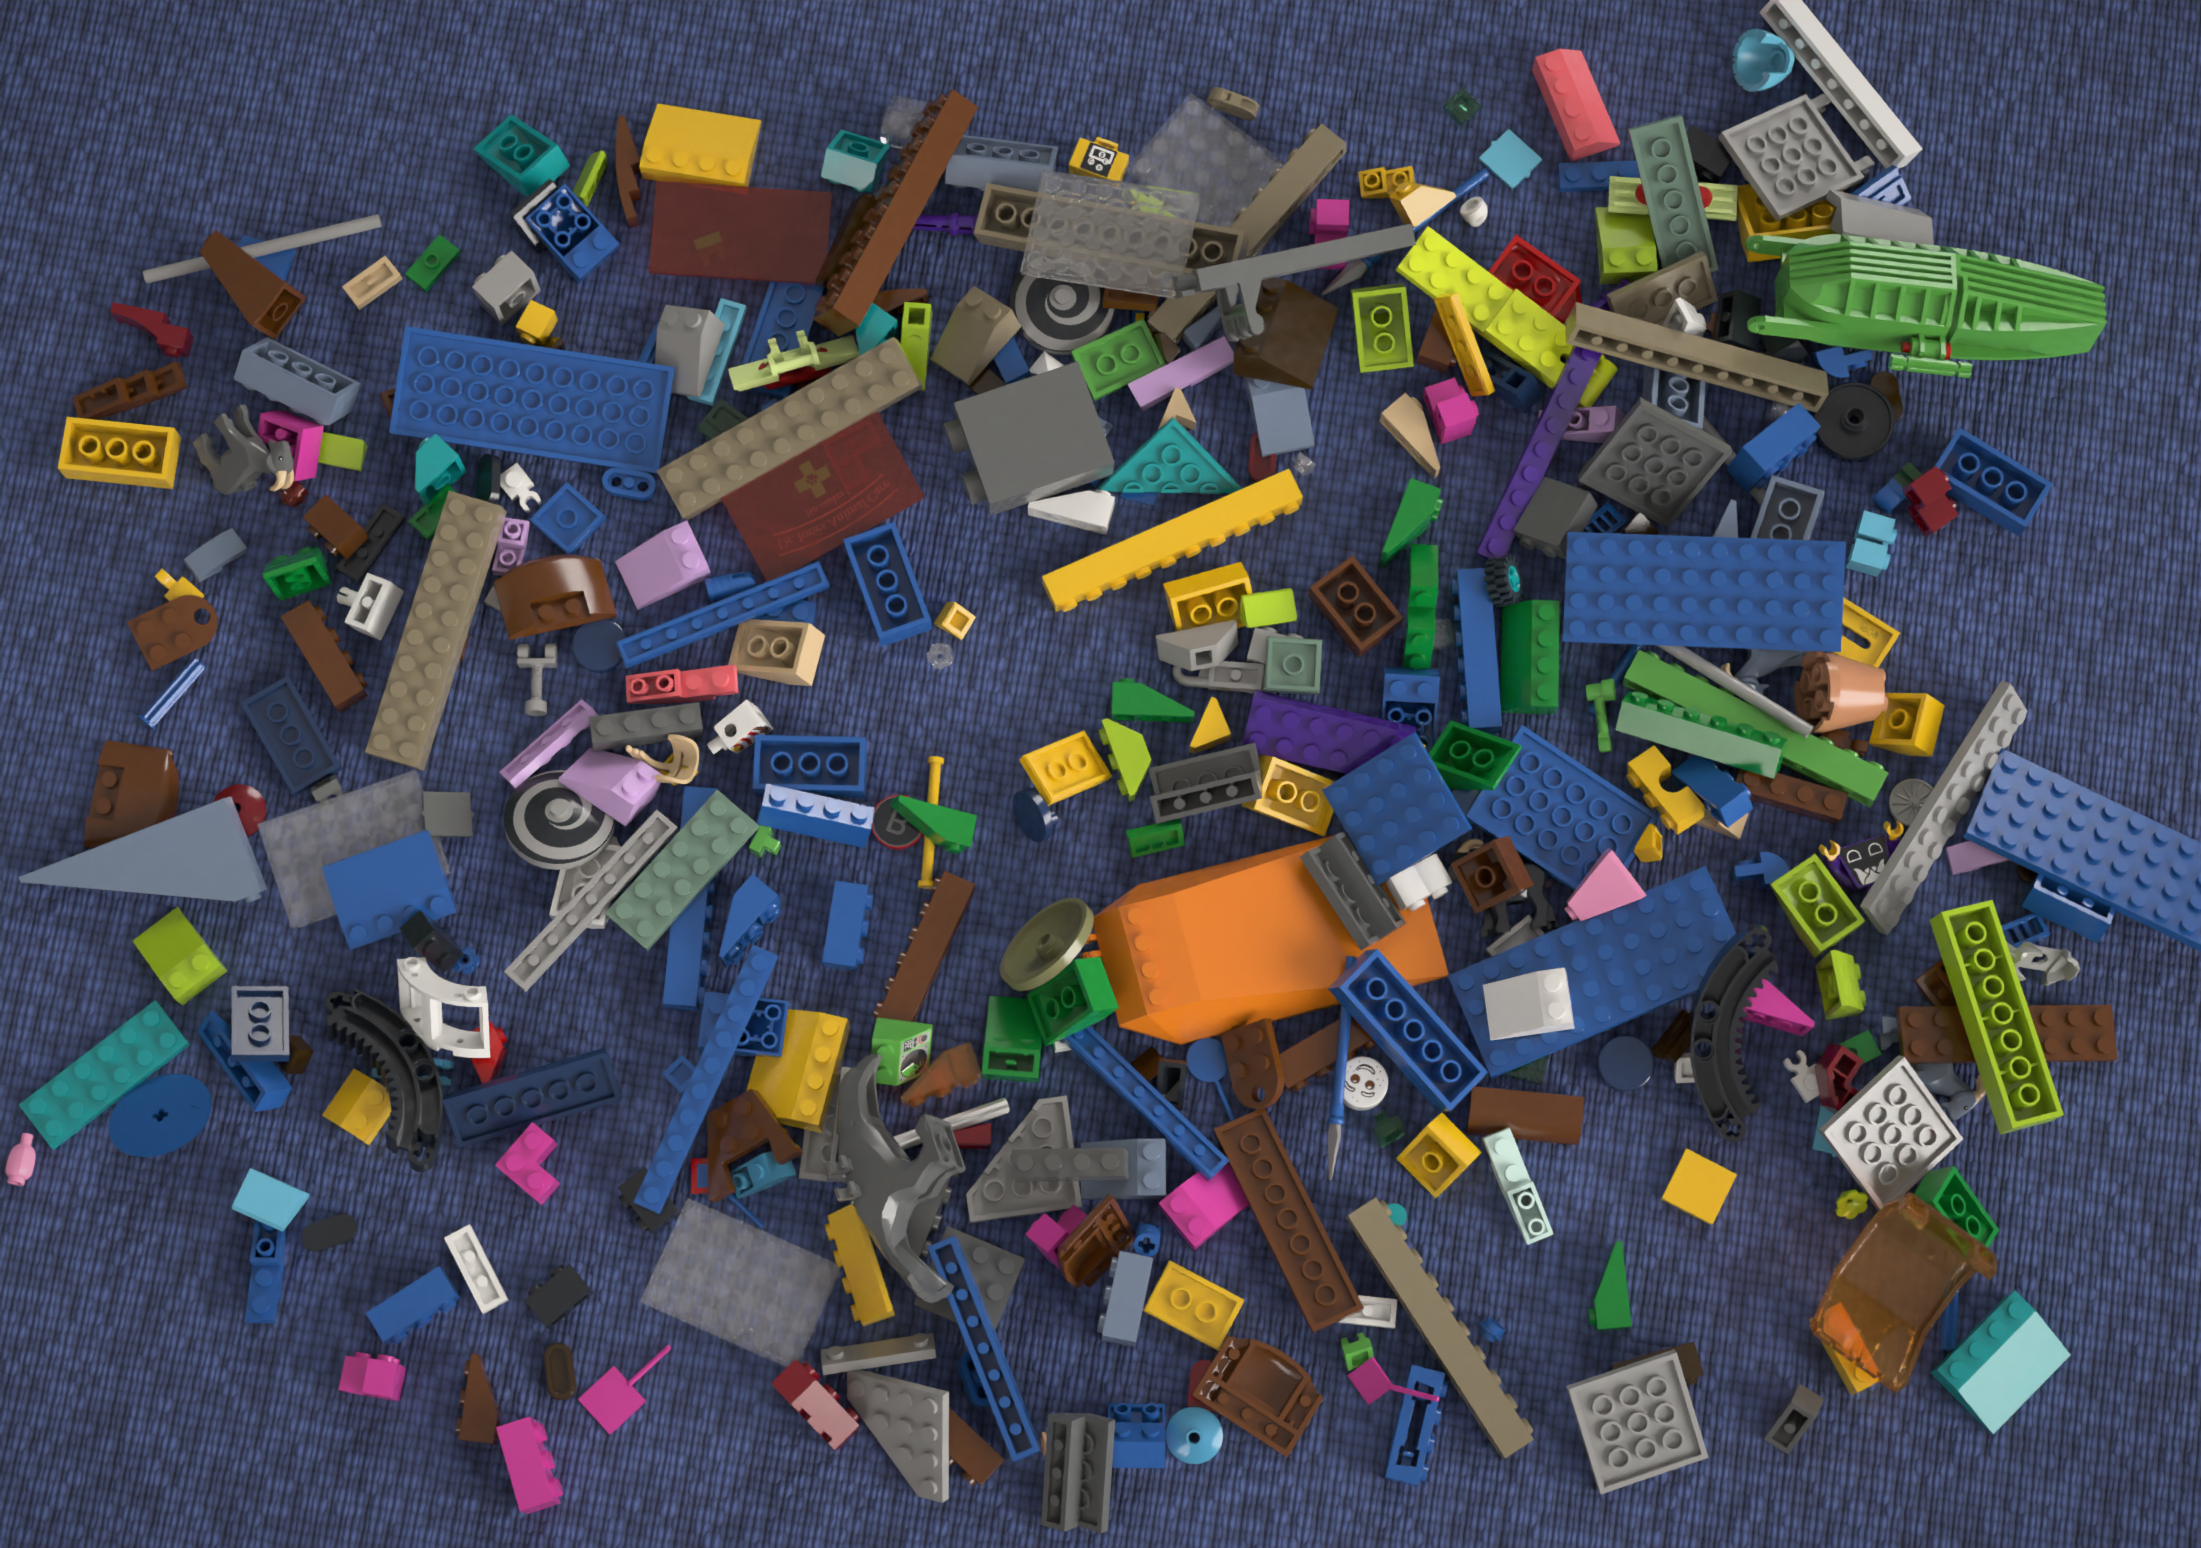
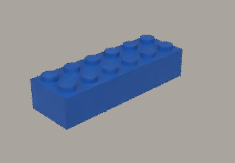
(1408, 1030)

